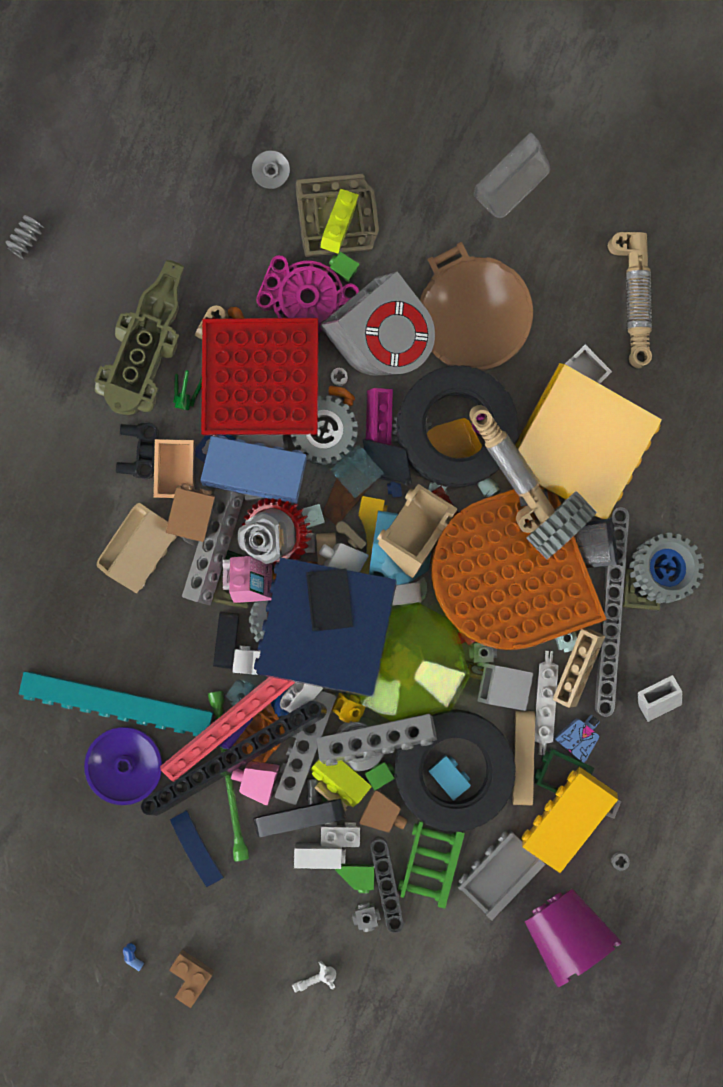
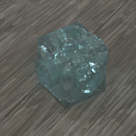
(237, 689)

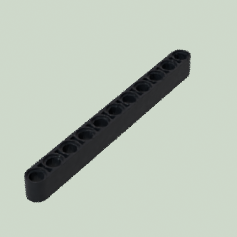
(224, 758)

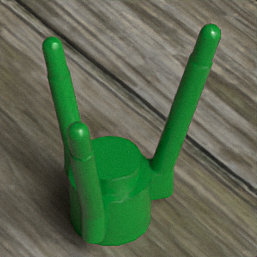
(182, 399)

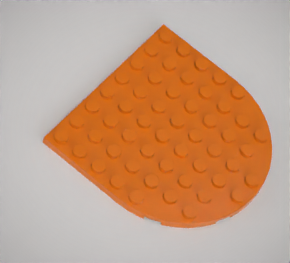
(502, 586)

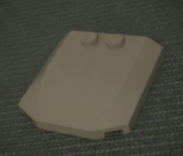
(316, 202)

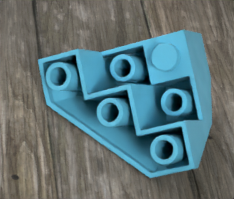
(381, 563)

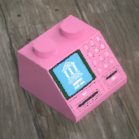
(249, 580)

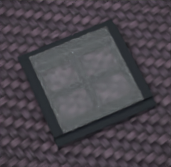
(597, 543)

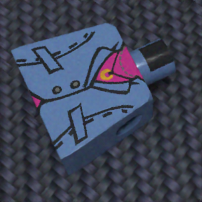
(579, 737)

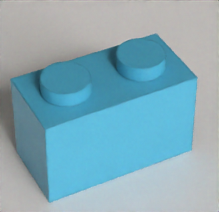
(449, 777)

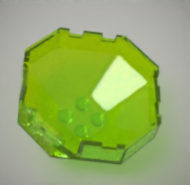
(419, 665)

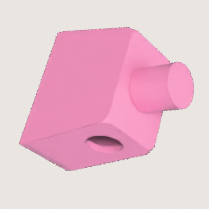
(257, 780)

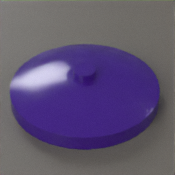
(123, 766)

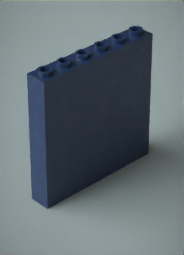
(327, 659)

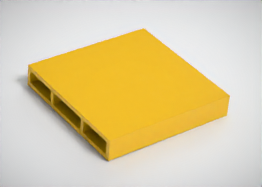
(585, 440)

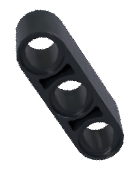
(226, 640)

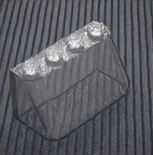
(513, 177)

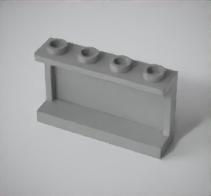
(500, 874)

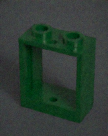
(540, 773)

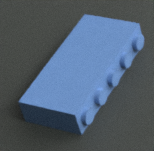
(253, 469)

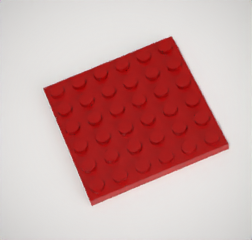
(260, 376)

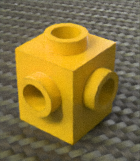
(348, 708)

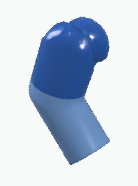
(130, 958)

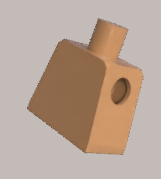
(382, 813)

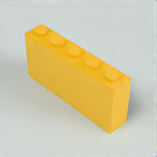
(569, 819)

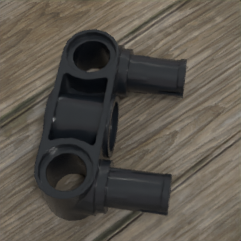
(145, 450)

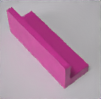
(379, 415)

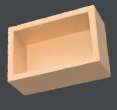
(173, 466)

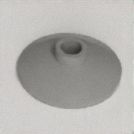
(266, 161)

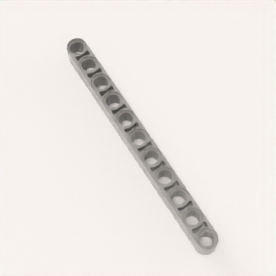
(615, 621)

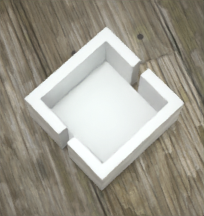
(589, 365)

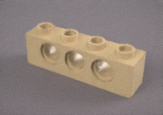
(578, 667)

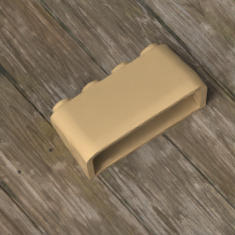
(136, 548)

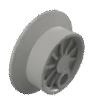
(361, 763)

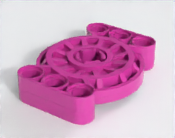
(299, 281)

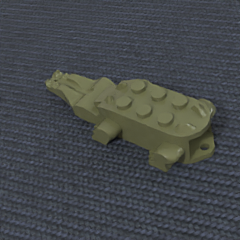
(145, 341)

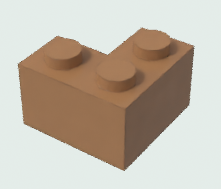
(194, 975)

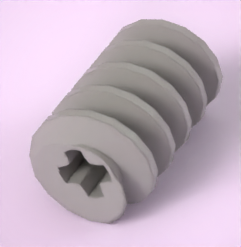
(24, 236)

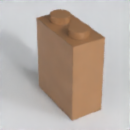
(190, 512)

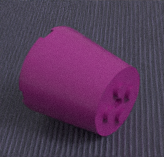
(569, 936)

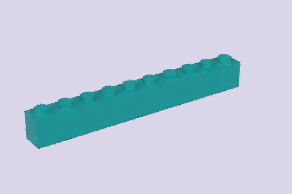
(114, 702)

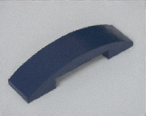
(196, 849)

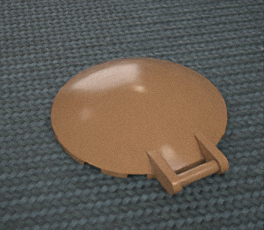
(477, 310)

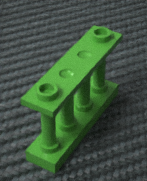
(445, 877)

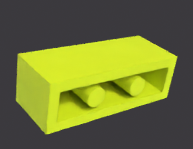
(339, 221)
(342, 780)

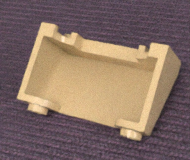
(416, 529)

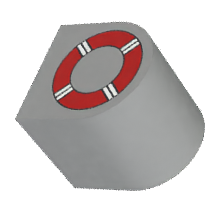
(382, 328)

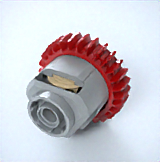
(274, 531)

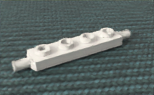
(545, 705)

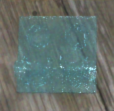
(357, 471)

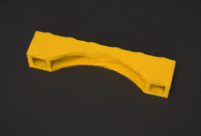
(368, 515)

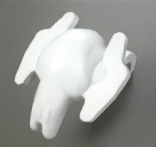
(326, 974)

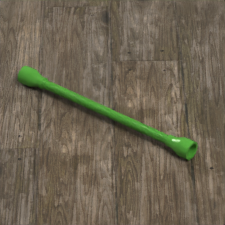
(240, 850)

